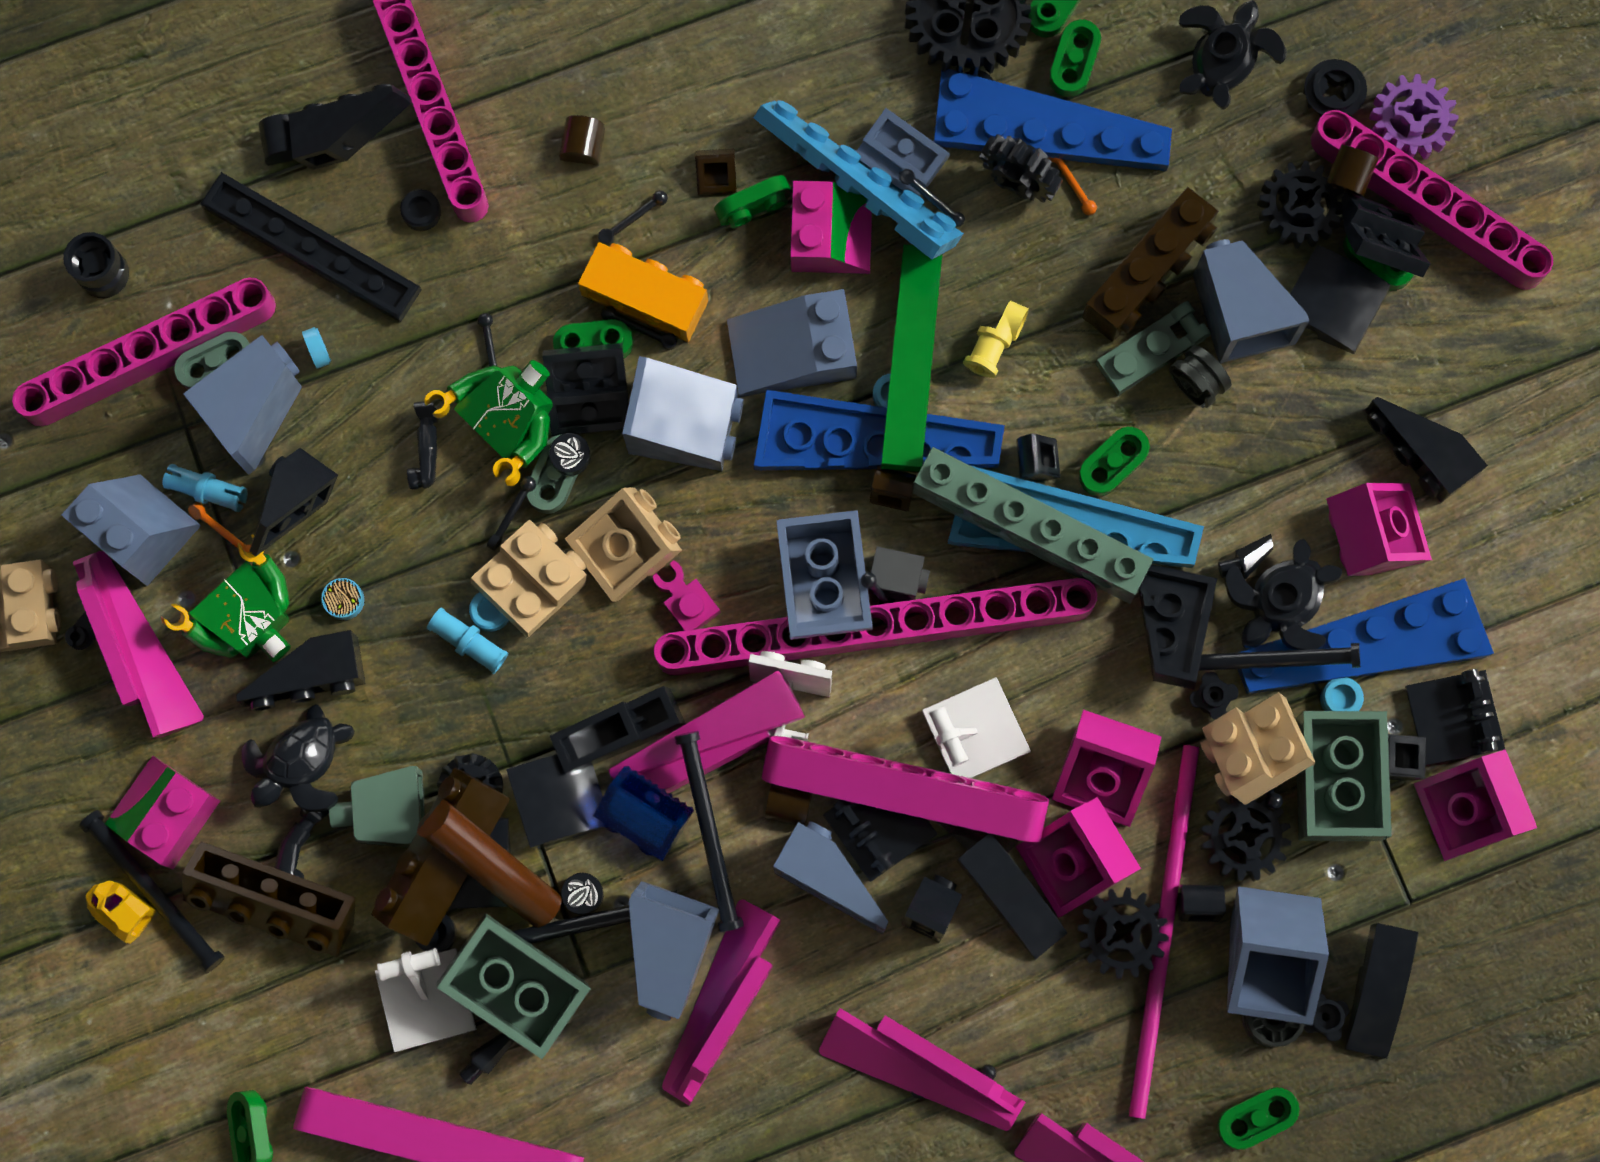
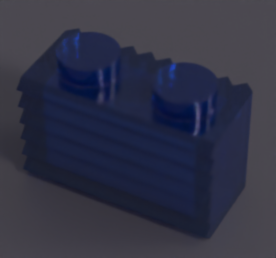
(643, 813)

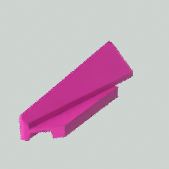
(132, 650)
(724, 733)
(723, 1000)
(919, 1067)
(1052, 1143)

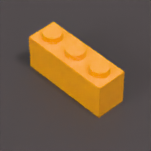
(644, 290)

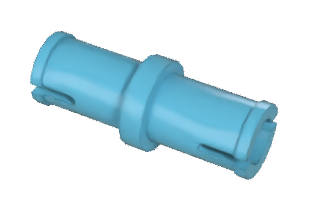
(205, 487)
(467, 640)

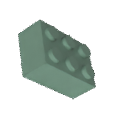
(1349, 784)
(513, 986)

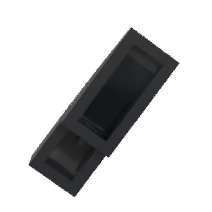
(617, 729)
(1012, 895)
(1381, 989)

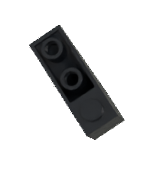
(339, 129)
(1433, 451)
(315, 667)

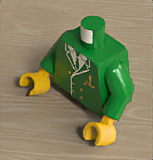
(504, 410)
(241, 612)

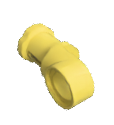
(994, 341)

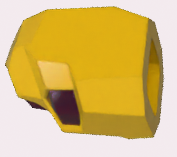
(119, 910)

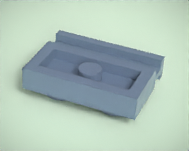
(899, 146)

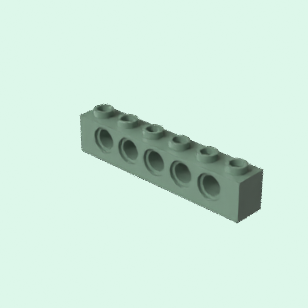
(1031, 525)

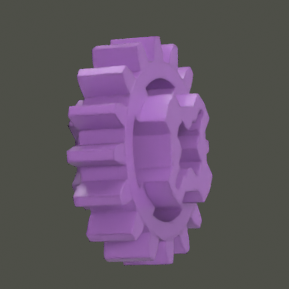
(1429, 112)

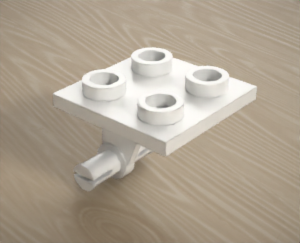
(805, 677)
(976, 730)
(414, 1004)

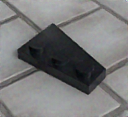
(1176, 622)

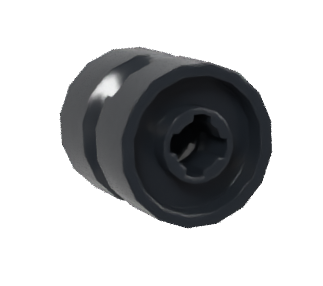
(96, 265)

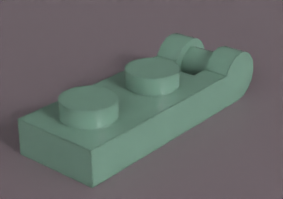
(1151, 349)

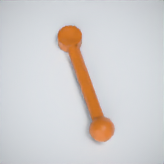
(1088, 206)
(198, 511)

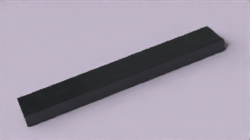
(311, 247)

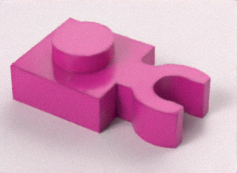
(689, 603)

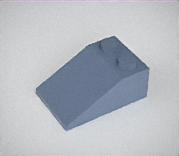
(793, 344)
(823, 574)
(822, 870)

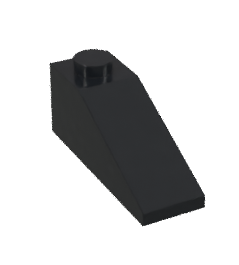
(294, 493)
(932, 907)

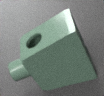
(383, 808)

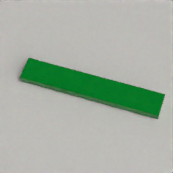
(911, 361)

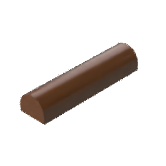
(490, 865)

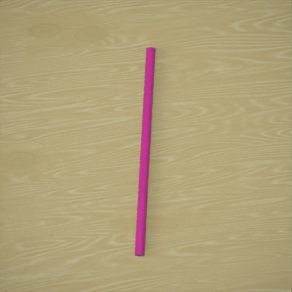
(1167, 910)

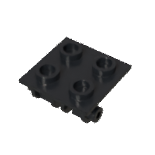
(1455, 716)
(876, 835)

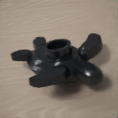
(1227, 51)
(1283, 599)
(295, 761)

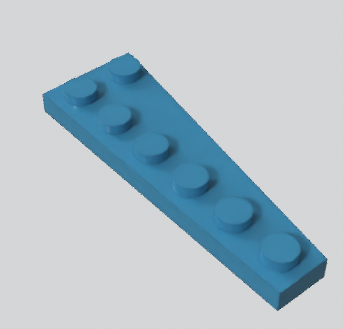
(924, 229)
(1157, 536)

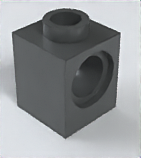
(899, 574)

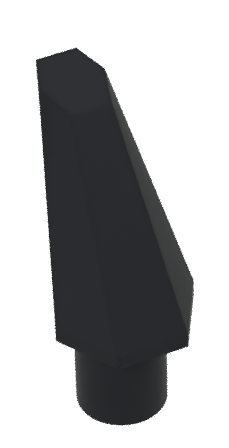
(1248, 557)
(486, 1057)

